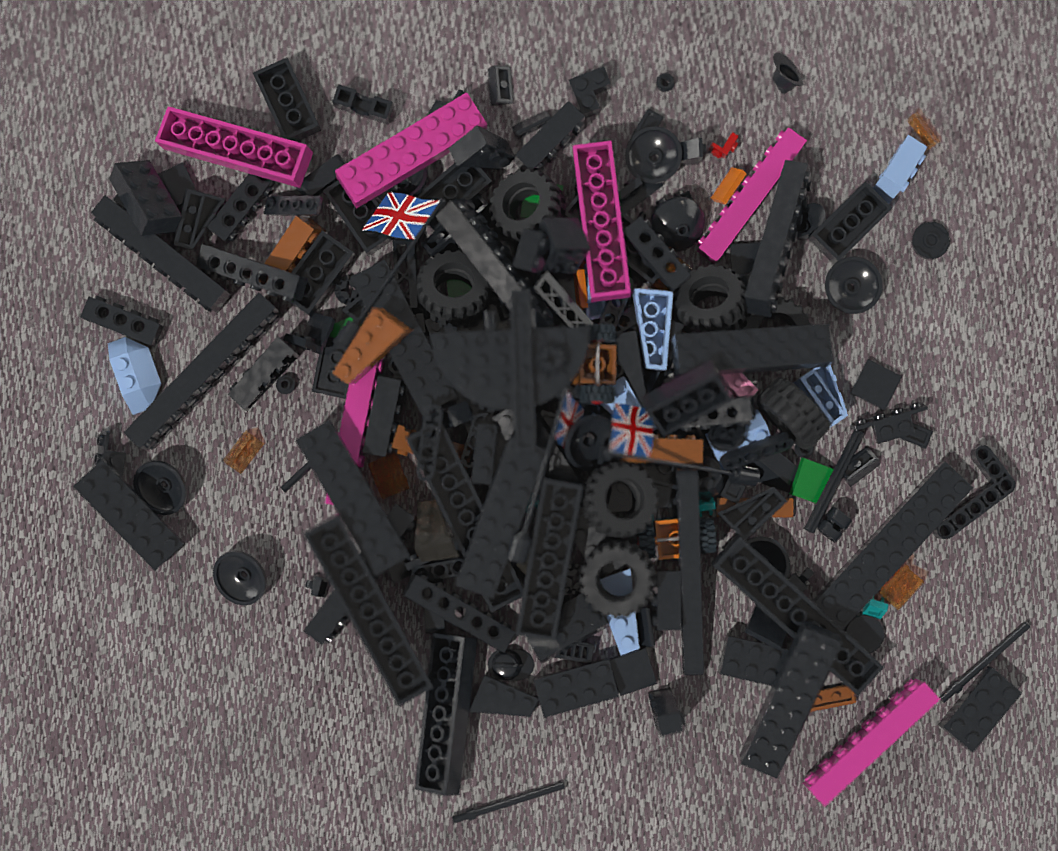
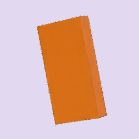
(728, 185)
(580, 289)

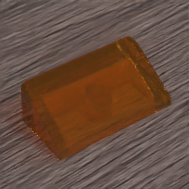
(923, 130)
(243, 452)

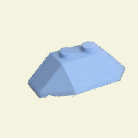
(134, 373)

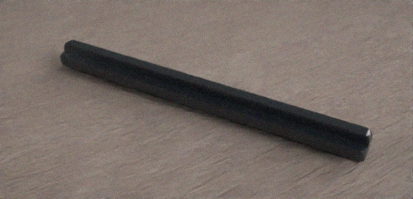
(834, 481)

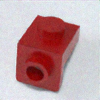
(730, 145)

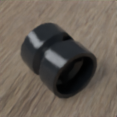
(840, 521)

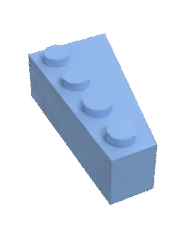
(653, 323)
(623, 628)

